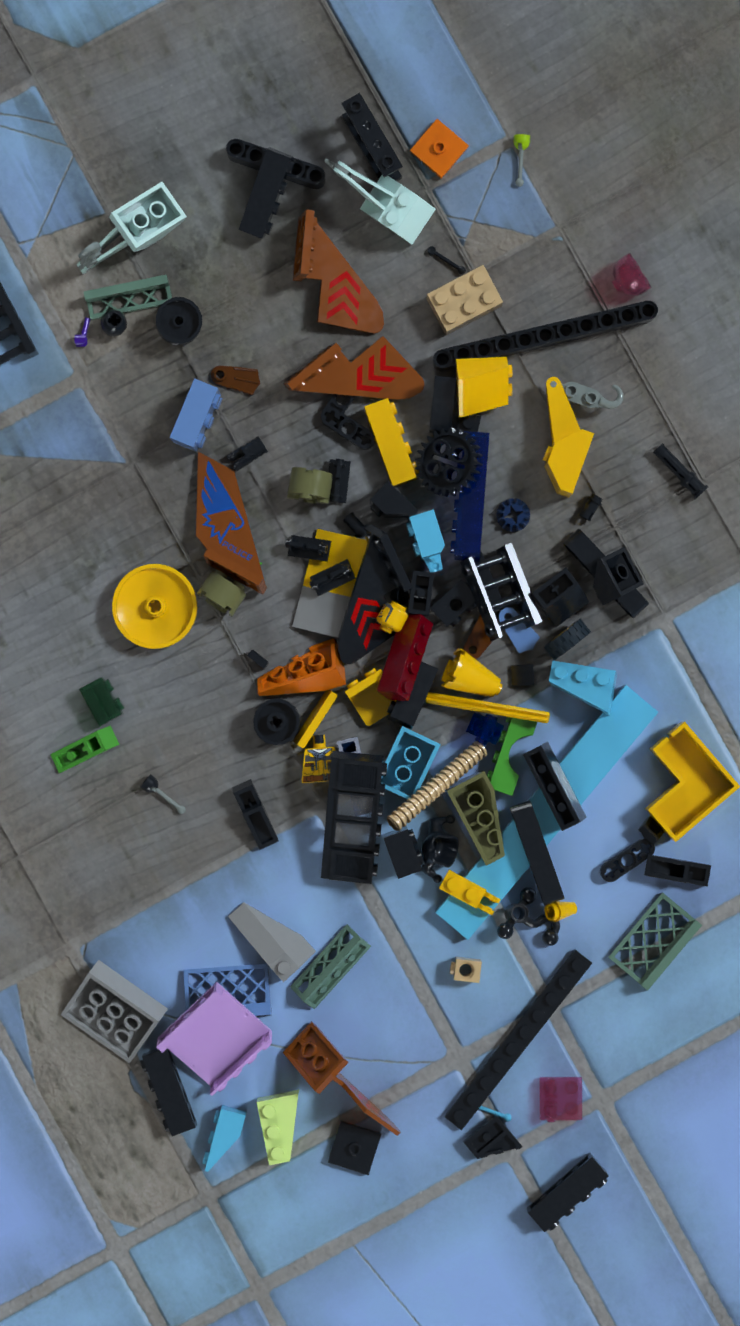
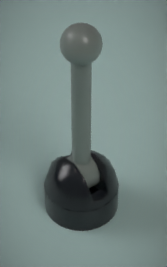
(151, 785)

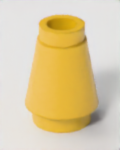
(560, 910)

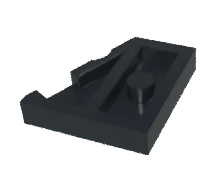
(491, 1138)

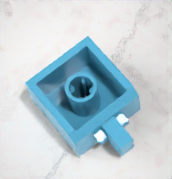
(427, 539)

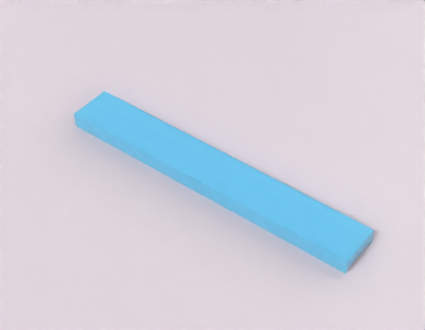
(584, 769)

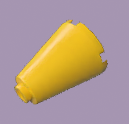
(470, 676)

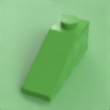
(85, 749)

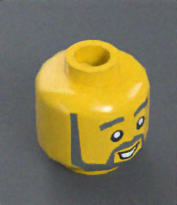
(392, 617)

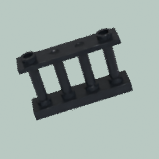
(371, 138)
(15, 328)
(521, 592)

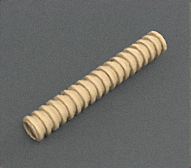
(437, 786)

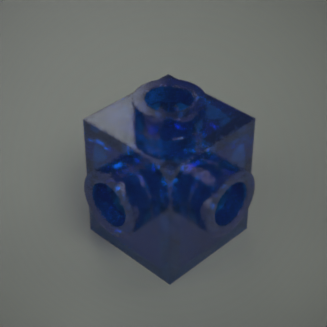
(485, 728)

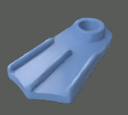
(521, 637)

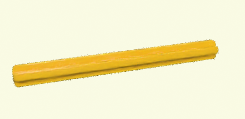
(488, 707)

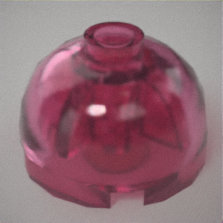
(629, 277)

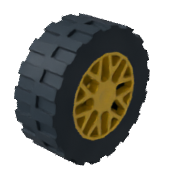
(567, 639)

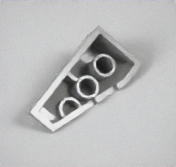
(276, 944)

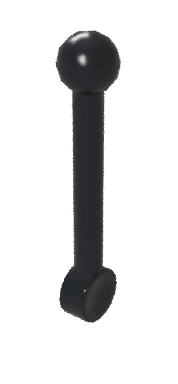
(432, 251)

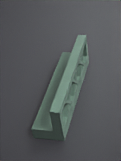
(125, 289)
(333, 970)

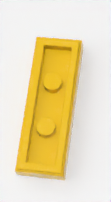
(315, 718)

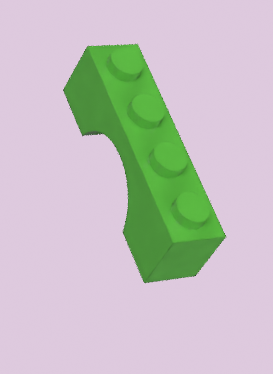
(503, 776)

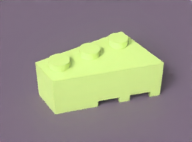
(278, 1123)

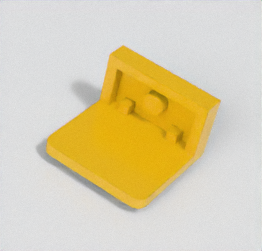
(366, 699)

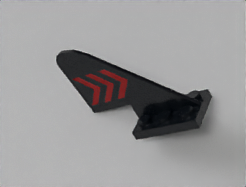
(377, 576)

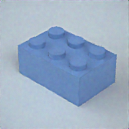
(196, 415)

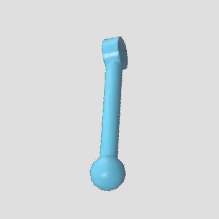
(507, 1117)

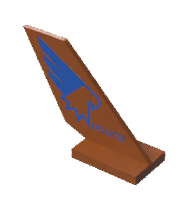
(224, 525)

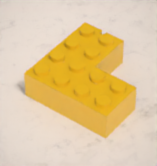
(699, 782)

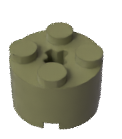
(310, 485)
(222, 593)

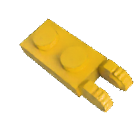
(467, 891)

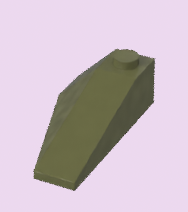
(478, 810)

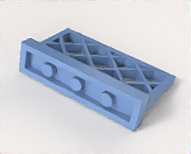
(257, 1009)

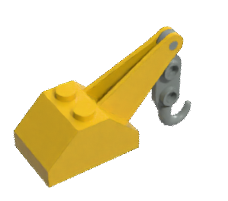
(570, 442)

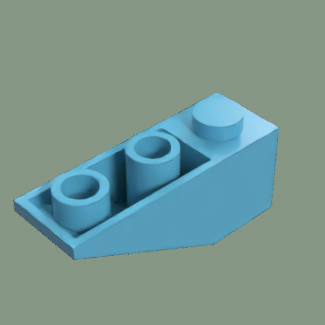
(227, 1131)

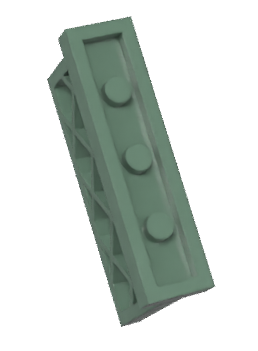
(669, 953)

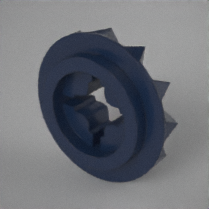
(508, 523)

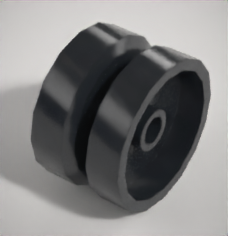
(180, 308)
(278, 709)

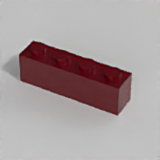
(405, 658)

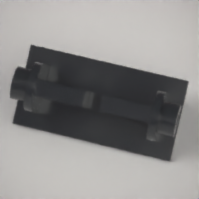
(340, 470)
(308, 548)
(332, 577)

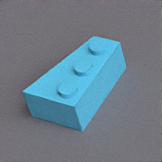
(585, 683)

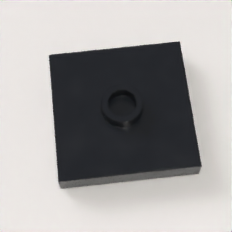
(354, 1147)

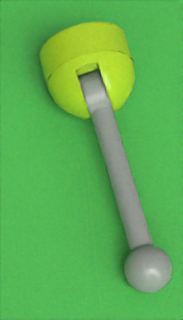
(521, 142)

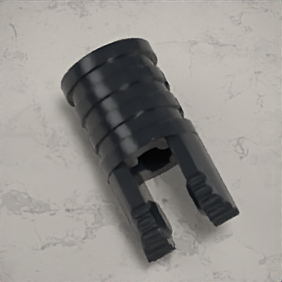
(251, 450)

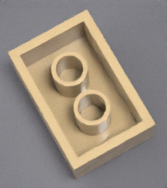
(464, 300)

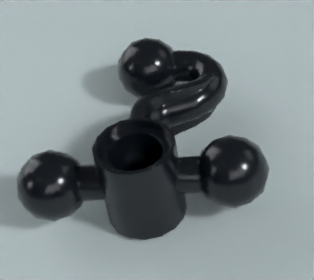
(527, 896)

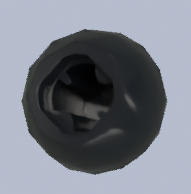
(113, 323)

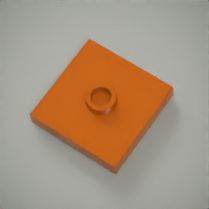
(439, 148)

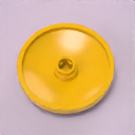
(154, 606)

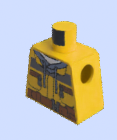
(317, 761)

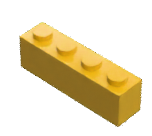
(390, 442)

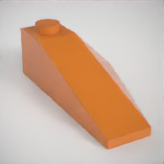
(311, 672)

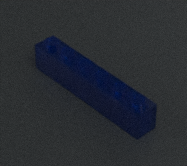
(471, 507)

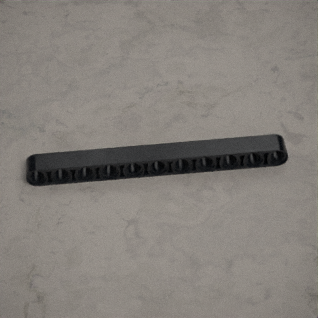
(555, 335)

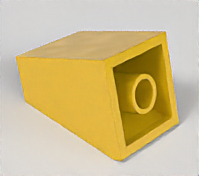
(482, 384)

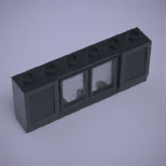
(353, 817)

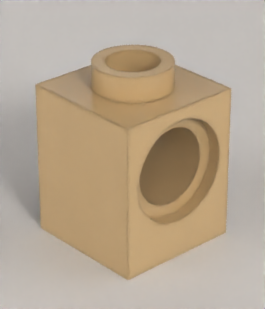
(473, 976)

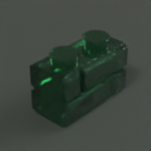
(102, 701)

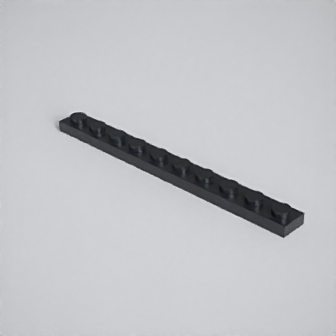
(518, 1039)

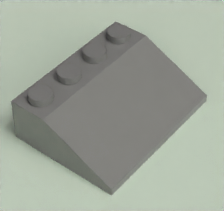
(114, 1011)

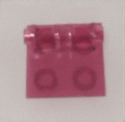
(560, 1098)

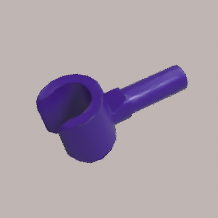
(81, 340)

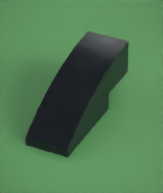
(255, 814)
(677, 870)

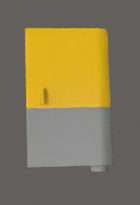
(326, 612)

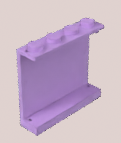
(216, 1037)

